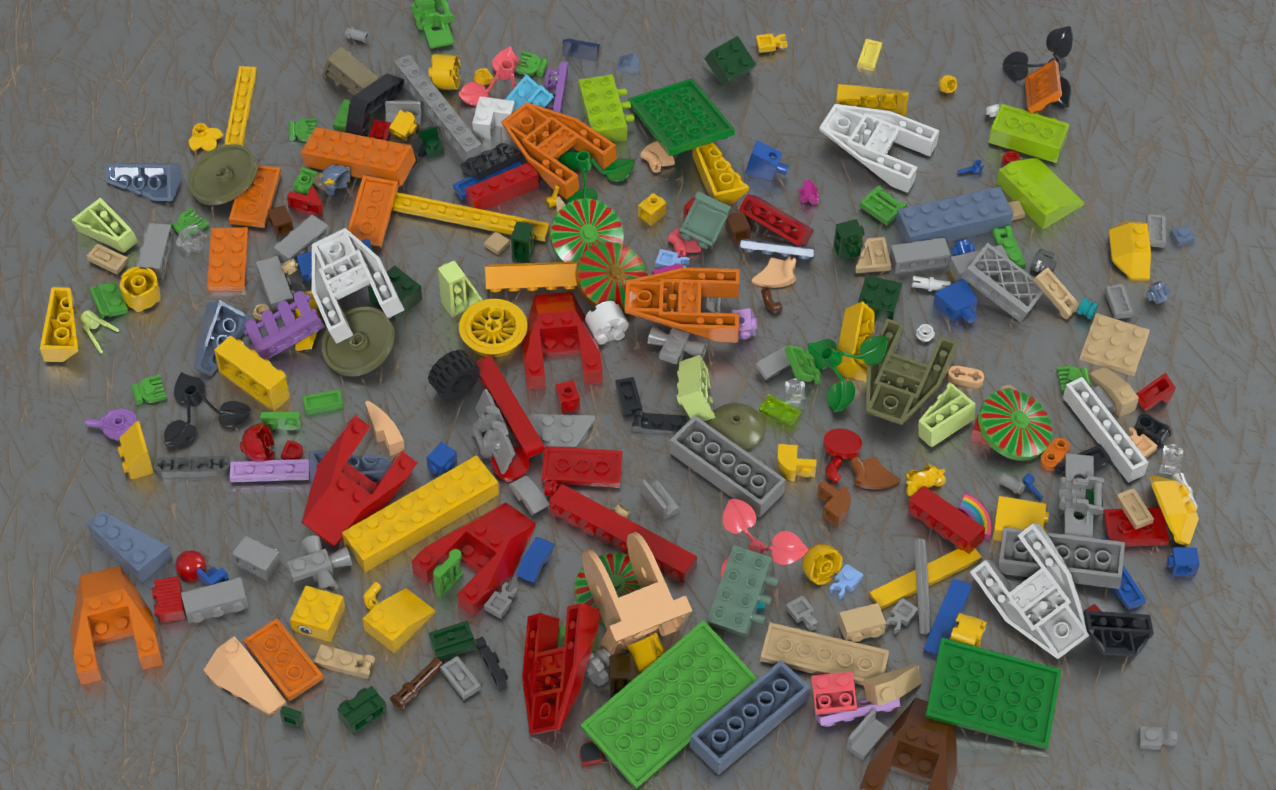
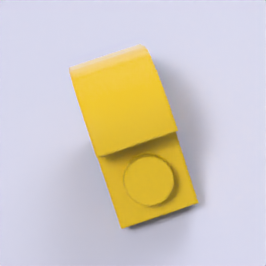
(790, 466)

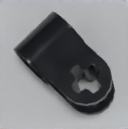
(1153, 429)

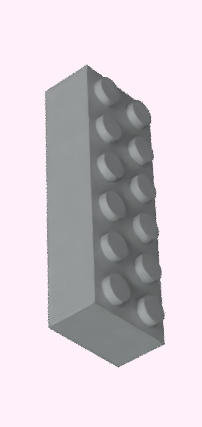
(727, 465)
(1088, 559)

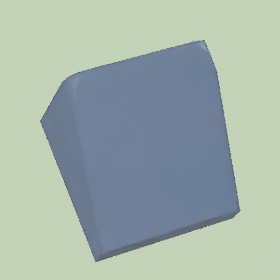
(628, 63)

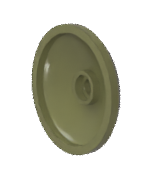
(746, 432)

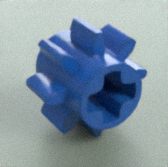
(962, 247)

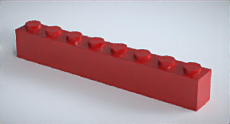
(614, 529)

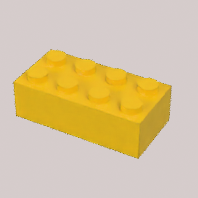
(252, 373)

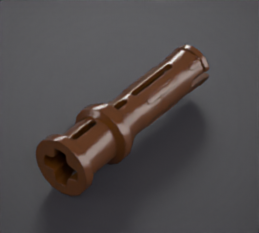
(411, 689)

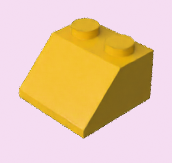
(135, 452)

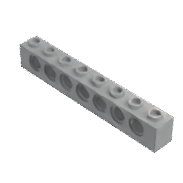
(437, 108)

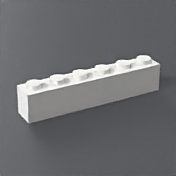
(1105, 429)

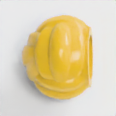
(947, 84)

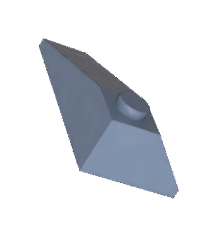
(152, 180)
(217, 325)
(369, 465)

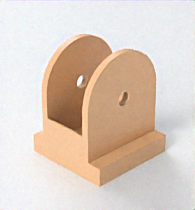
(639, 612)

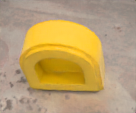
(483, 76)

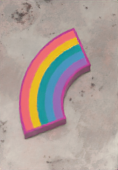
(977, 512)

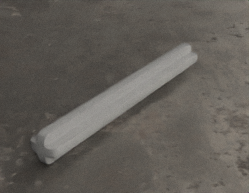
(922, 586)

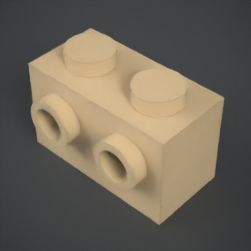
(862, 623)

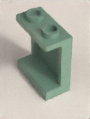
(704, 221)

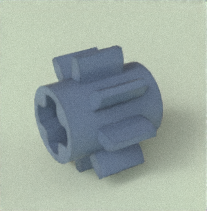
(1158, 292)

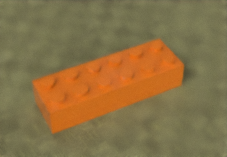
(361, 153)

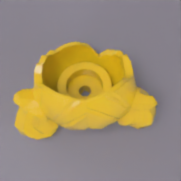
(925, 477)

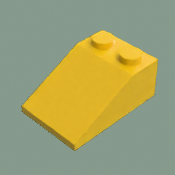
(397, 619)

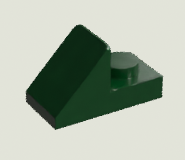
(431, 141)

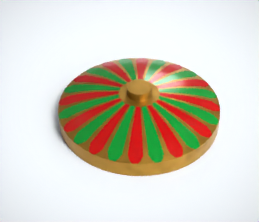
(604, 272)

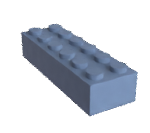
(955, 216)
(749, 717)

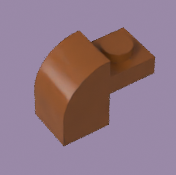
(837, 505)

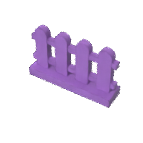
(288, 335)

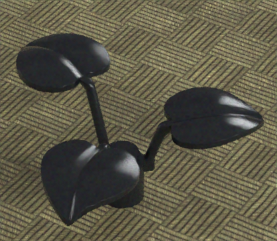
(1057, 41)
(190, 391)

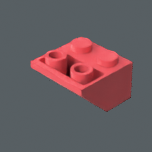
(834, 693)

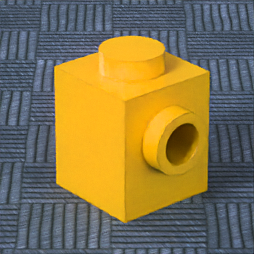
(403, 125)
(652, 209)

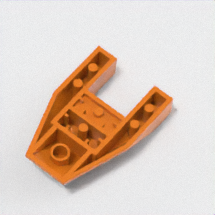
(546, 135)
(675, 301)
(107, 611)

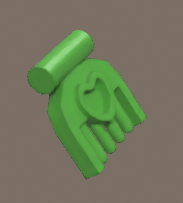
(531, 65)
(301, 129)
(186, 220)
(1073, 374)
(147, 390)

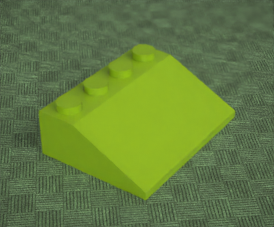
(1038, 191)

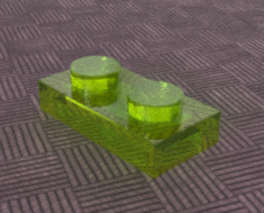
(780, 411)

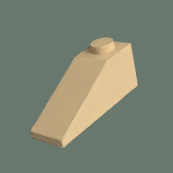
(1117, 389)
(892, 685)

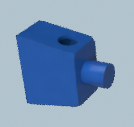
(765, 162)
(957, 301)

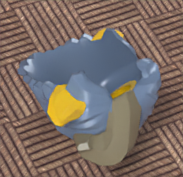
(332, 178)

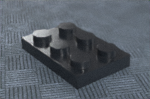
(491, 161)

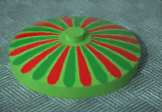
(581, 226)
(1015, 424)
(620, 573)

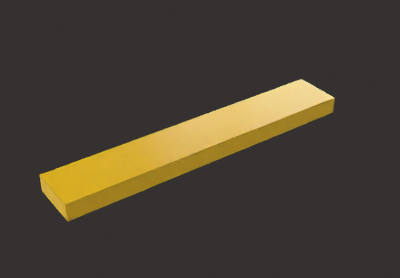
(241, 105)
(937, 571)

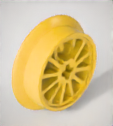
(492, 329)

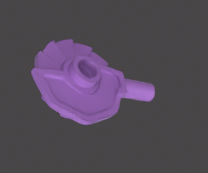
(114, 423)

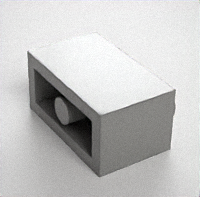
(256, 557)

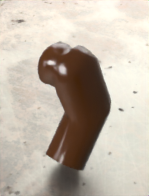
(769, 303)

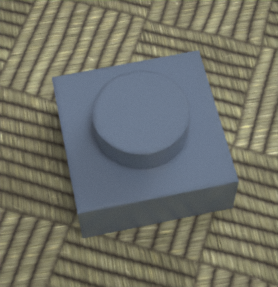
(1182, 235)

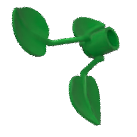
(616, 172)
(825, 354)

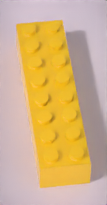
(420, 513)

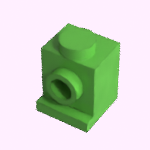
(304, 181)

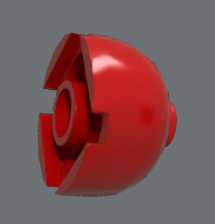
(257, 443)

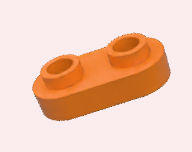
(1055, 452)

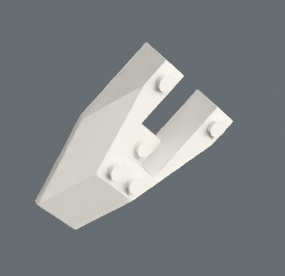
(869, 136)
(342, 267)
(1045, 603)

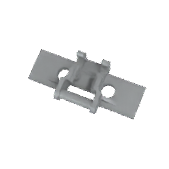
(496, 437)
(1073, 493)

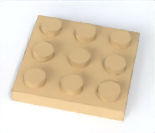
(1114, 344)

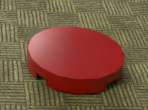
(842, 443)
(517, 468)

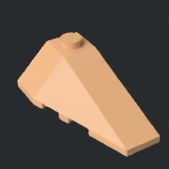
(239, 673)

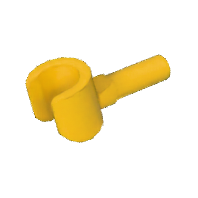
(552, 199)

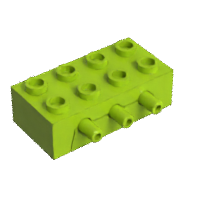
(603, 107)
(1028, 133)

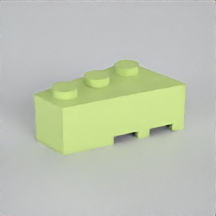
(105, 226)
(455, 289)
(693, 388)
(946, 416)

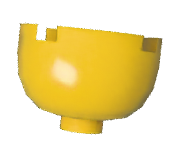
(821, 563)

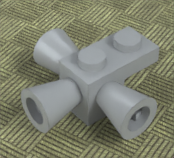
(675, 345)
(318, 564)

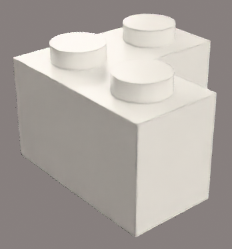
(490, 113)

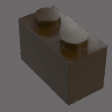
(619, 673)

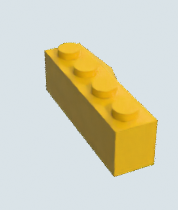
(873, 98)
(717, 175)
(856, 328)
(59, 330)

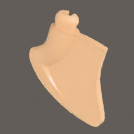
(656, 157)
(776, 274)

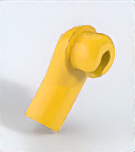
(370, 595)

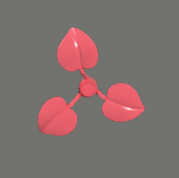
(504, 65)
(786, 545)

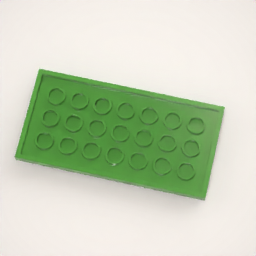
(667, 704)

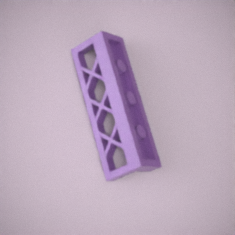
(559, 84)

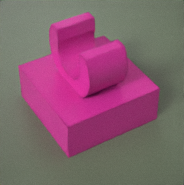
(809, 193)

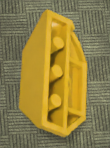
(1131, 249)
(1176, 508)

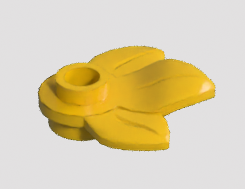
(204, 137)

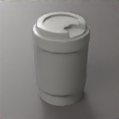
(1105, 399)

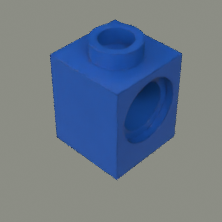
(1183, 561)

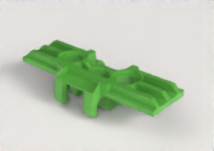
(428, 18)

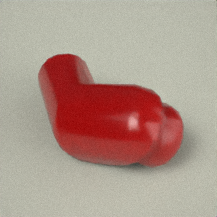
(832, 469)

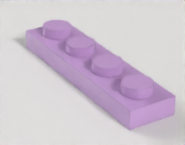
(269, 470)
(863, 707)

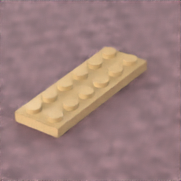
(822, 653)

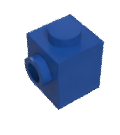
(441, 459)

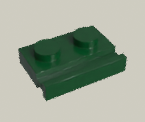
(452, 640)

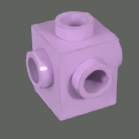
(747, 323)

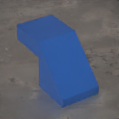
(534, 558)

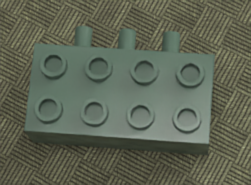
(741, 592)

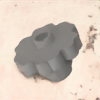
(596, 667)

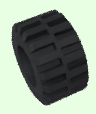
(454, 375)

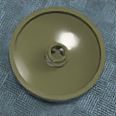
(222, 174)
(367, 347)

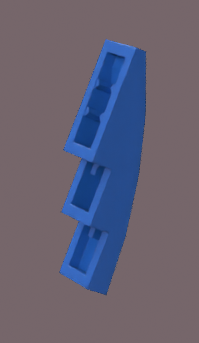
(947, 615)

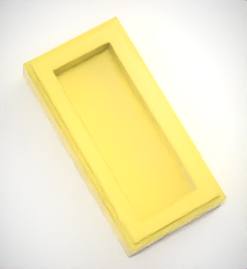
(869, 54)

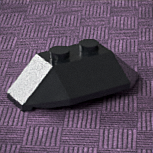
(1118, 632)

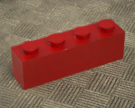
(502, 187)
(776, 220)
(946, 520)

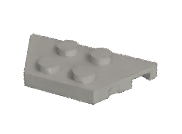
(561, 429)

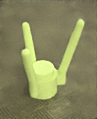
(92, 321)

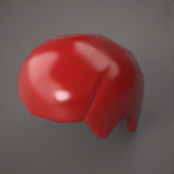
(188, 563)

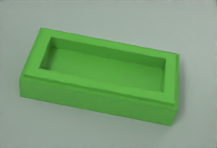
(323, 402)

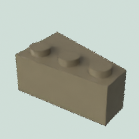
(348, 71)

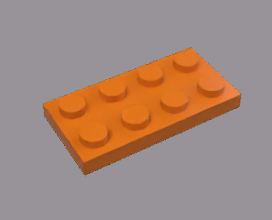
(1043, 86)
(253, 204)
(373, 209)
(228, 259)
(283, 659)

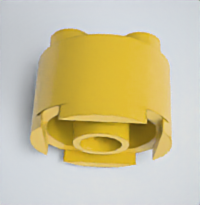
(445, 71)
(140, 288)
(968, 630)

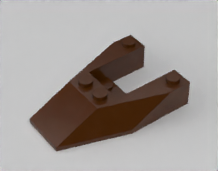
(914, 748)

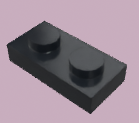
(628, 395)

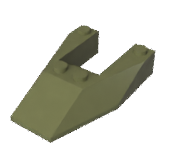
(901, 384)

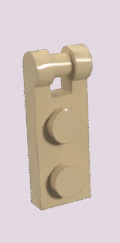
(1057, 293)
(344, 661)

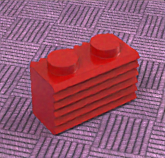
(169, 599)

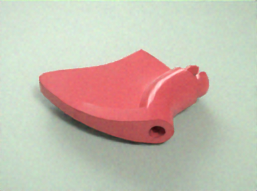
(682, 246)

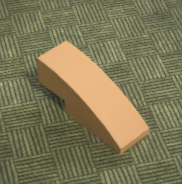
(384, 429)

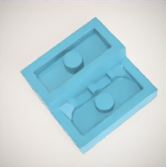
(530, 92)

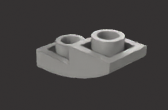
(773, 364)
(529, 494)

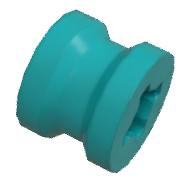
(1087, 308)

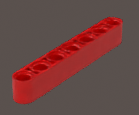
(509, 407)

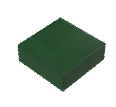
(291, 717)

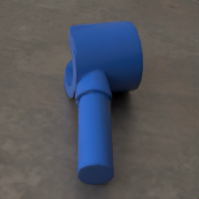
(976, 168)
(1029, 480)

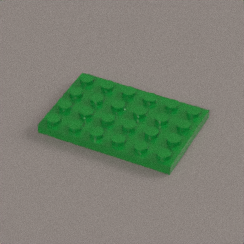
(681, 117)
(993, 693)

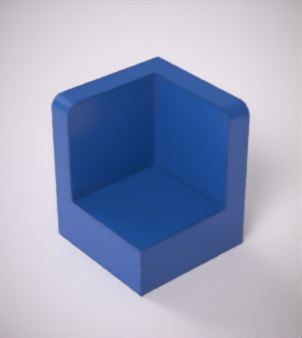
(212, 576)

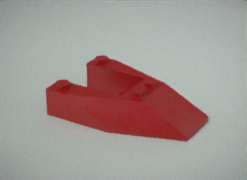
(558, 329)
(342, 494)
(488, 546)
(555, 674)

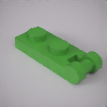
(1009, 244)

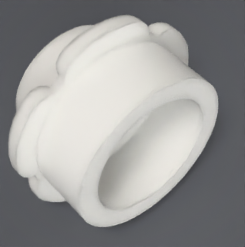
(992, 110)
(925, 329)

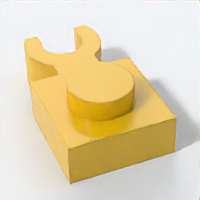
(769, 43)

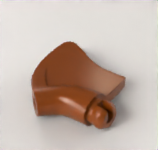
(872, 474)

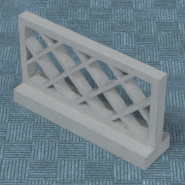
(996, 290)

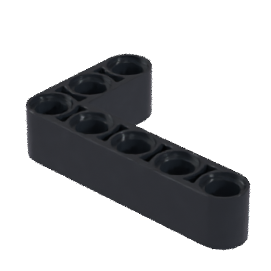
(370, 100)

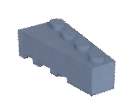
(129, 546)

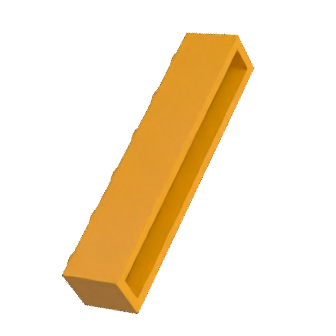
(530, 276)

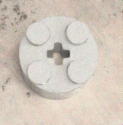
(607, 322)

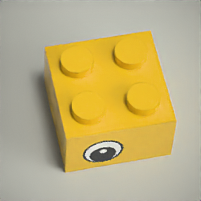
(318, 613)

